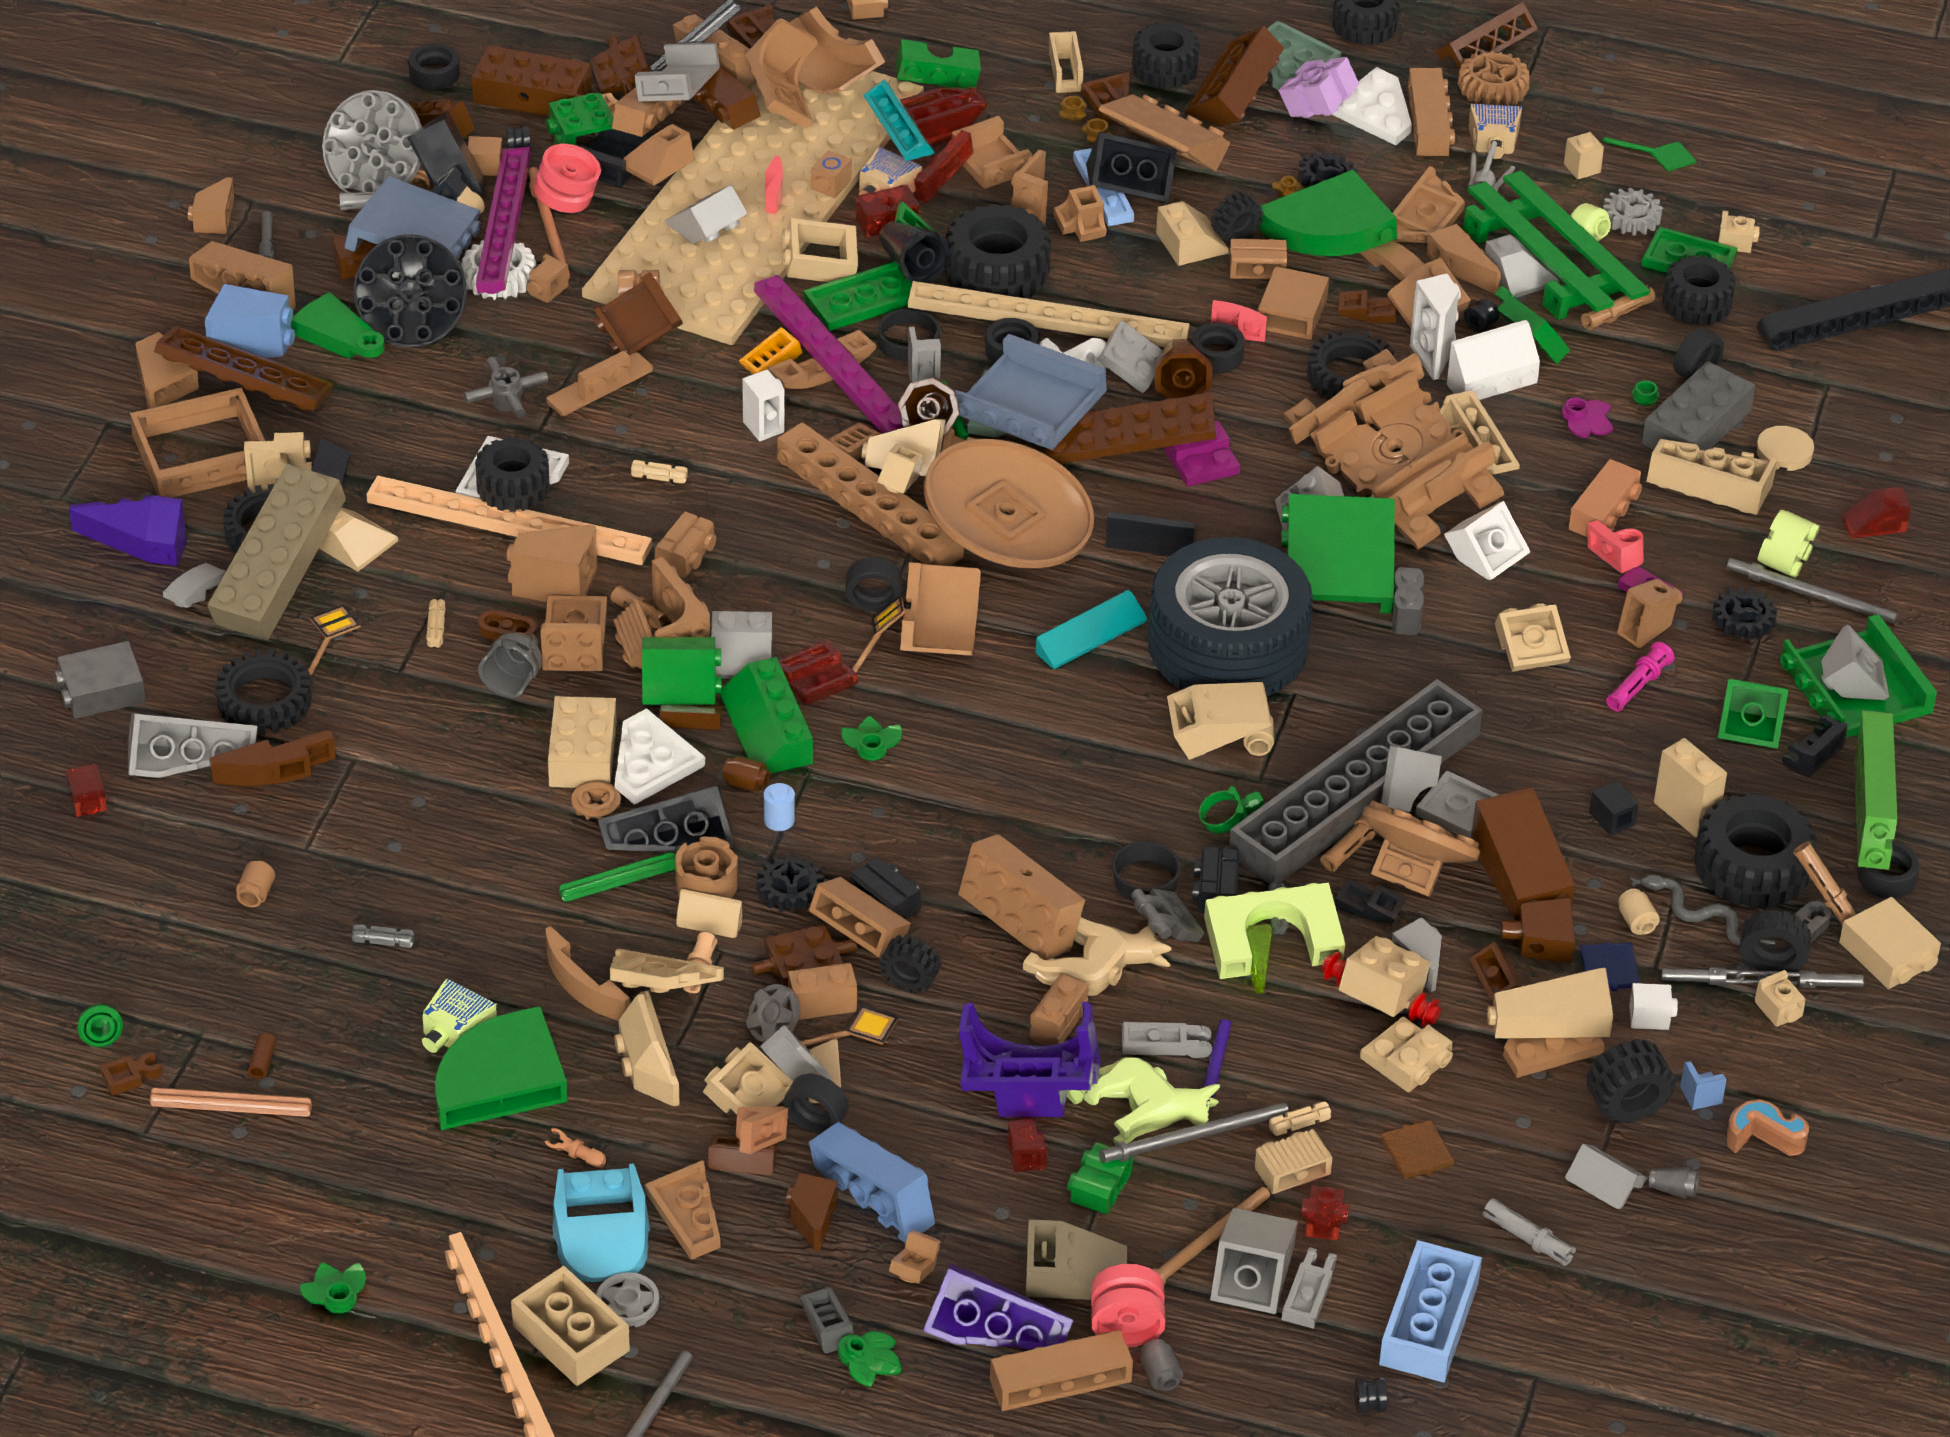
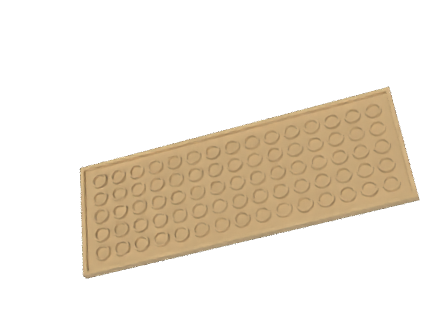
(716, 279)

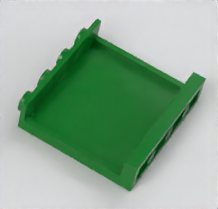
(1343, 546)
(1908, 688)

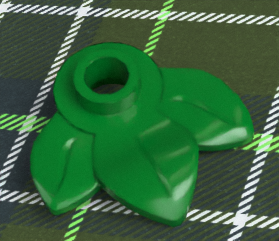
(871, 739)
(335, 1289)
(871, 1356)

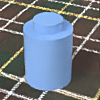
(779, 807)

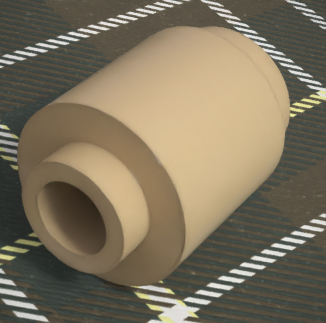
(1261, 741)
(1638, 911)

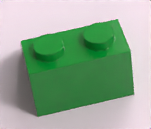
(1753, 713)

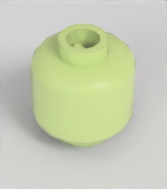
(1593, 220)

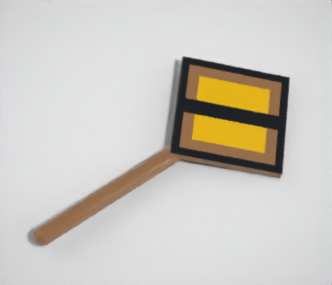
(880, 623)
(332, 624)

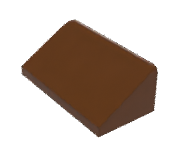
(692, 716)
(1494, 970)
(725, 1156)

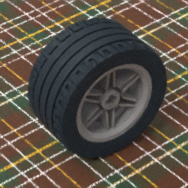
(1230, 615)

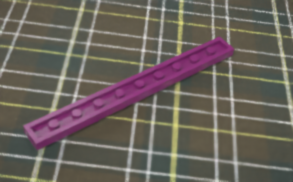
(503, 220)
(829, 353)

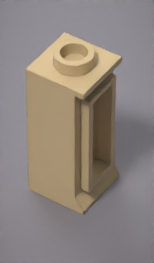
(1065, 46)

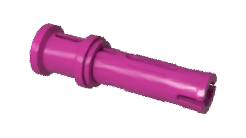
(1646, 669)

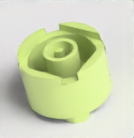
(1788, 543)

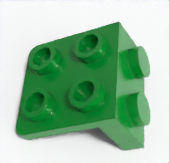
(578, 117)

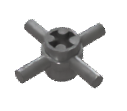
(505, 388)

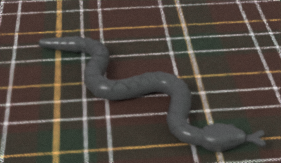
(1657, 882)

